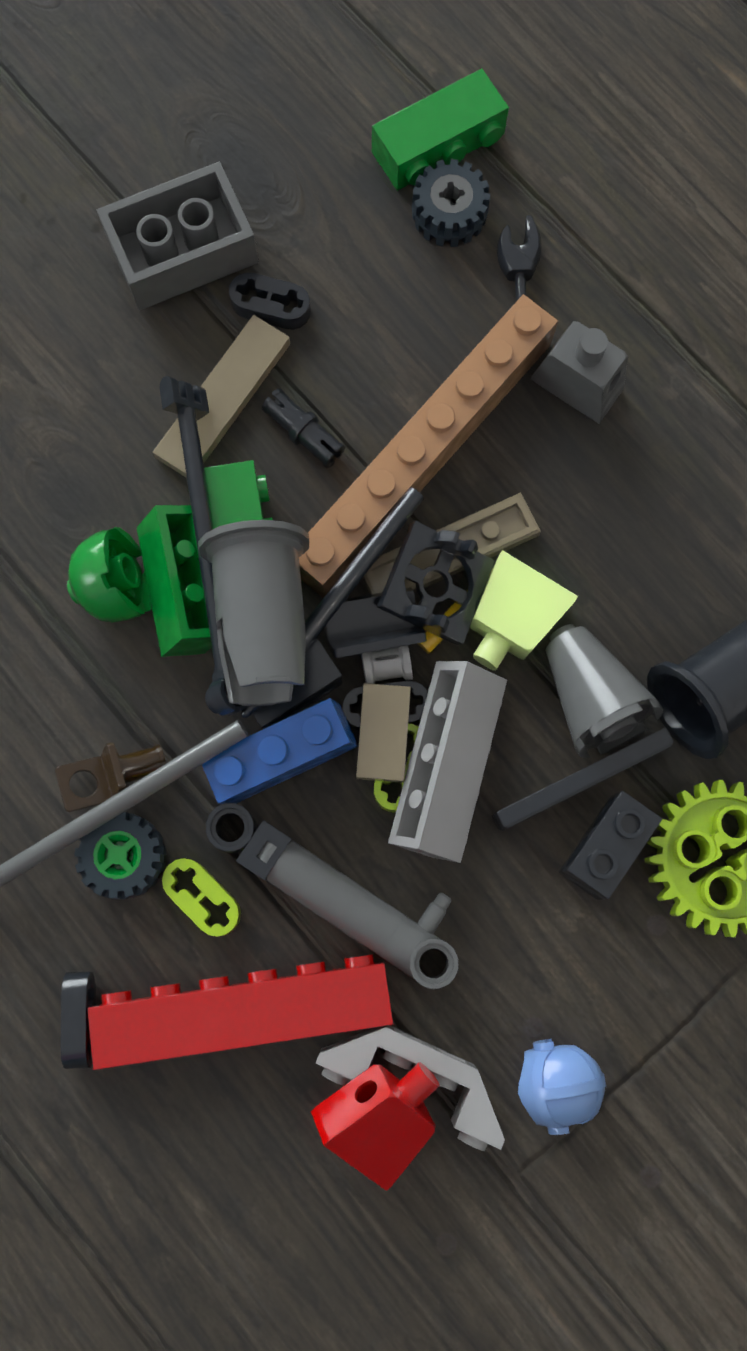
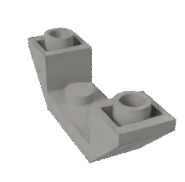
(473, 1112)

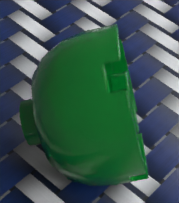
(108, 577)

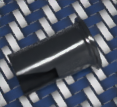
(705, 693)

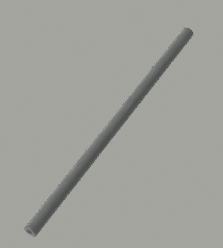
(122, 801)

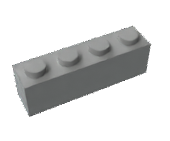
(448, 760)

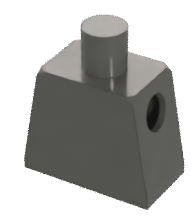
(584, 371)

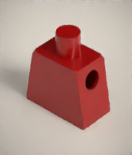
(378, 1121)

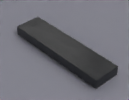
(582, 779)

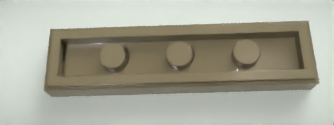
(228, 389)
(492, 528)

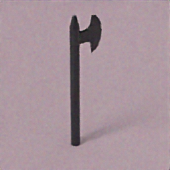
(356, 570)

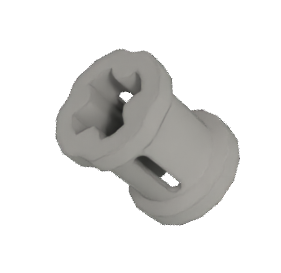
(387, 664)

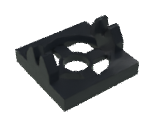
(477, 567)

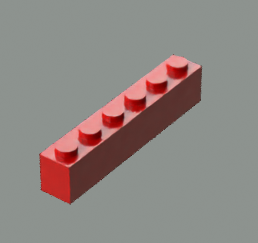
(239, 1014)

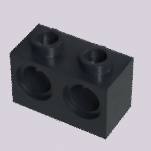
(610, 845)

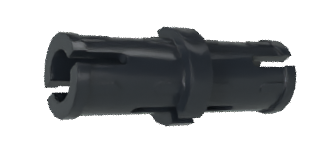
(303, 428)

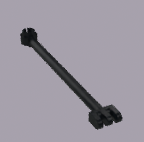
(191, 405)

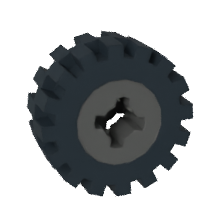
(438, 214)

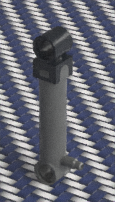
(337, 897)

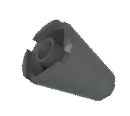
(597, 692)

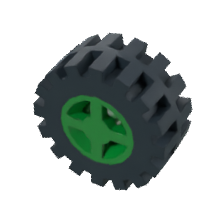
(111, 846)

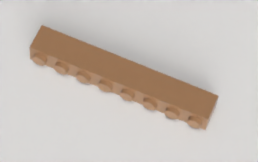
(427, 440)

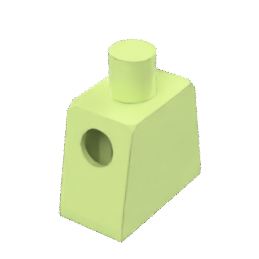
(516, 610)

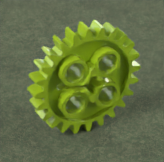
(701, 820)

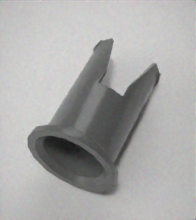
(258, 608)

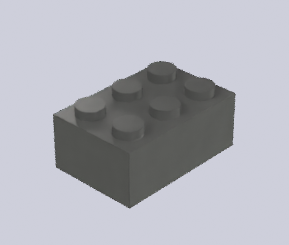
(179, 235)

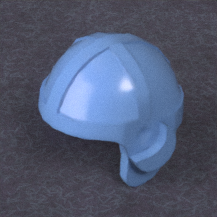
(560, 1086)

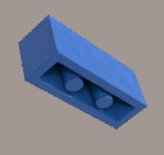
(280, 752)

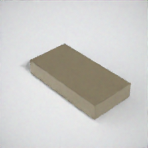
(383, 733)

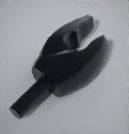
(519, 261)

